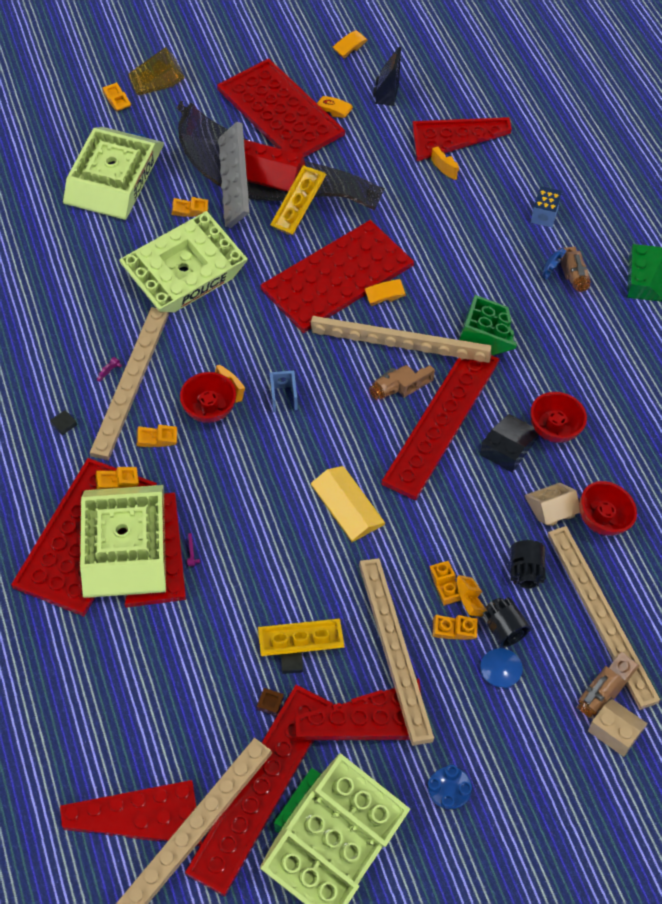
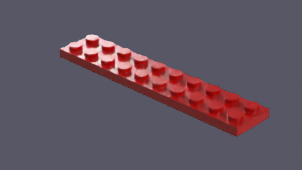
(438, 426)
(243, 821)

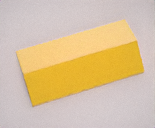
(298, 200)
(347, 503)
(300, 637)

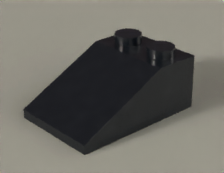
(388, 81)
(508, 442)

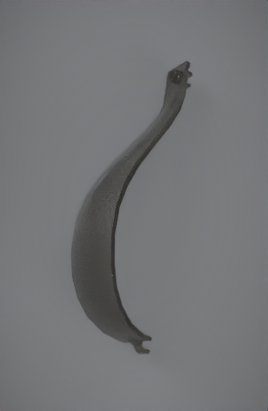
(200, 144)

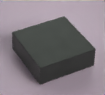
(63, 422)
(292, 663)

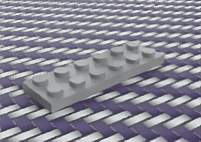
(233, 175)

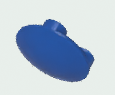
(553, 262)
(501, 668)
(450, 787)

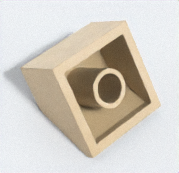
(554, 503)
(617, 727)

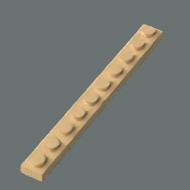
(401, 339)
(129, 385)
(601, 614)
(396, 653)
(197, 825)

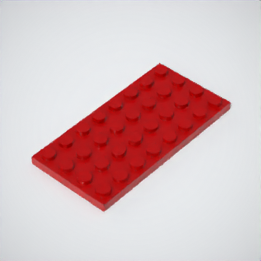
(280, 109)
(336, 275)
(54, 563)

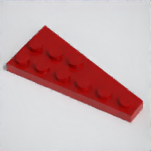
(456, 133)
(173, 557)
(363, 718)
(138, 814)

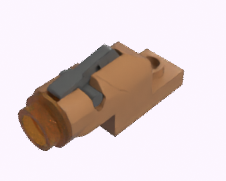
(575, 269)
(401, 380)
(607, 685)

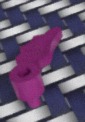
(114, 362)
(191, 562)

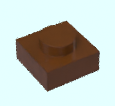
(270, 701)

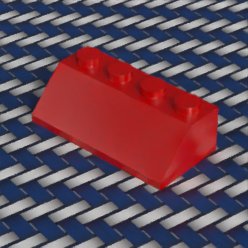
(272, 165)

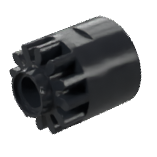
(527, 563)
(505, 621)

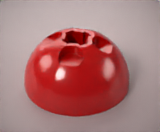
(208, 397)
(558, 417)
(607, 508)

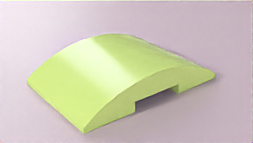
(334, 835)

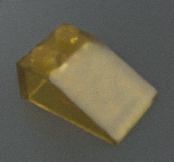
(156, 73)

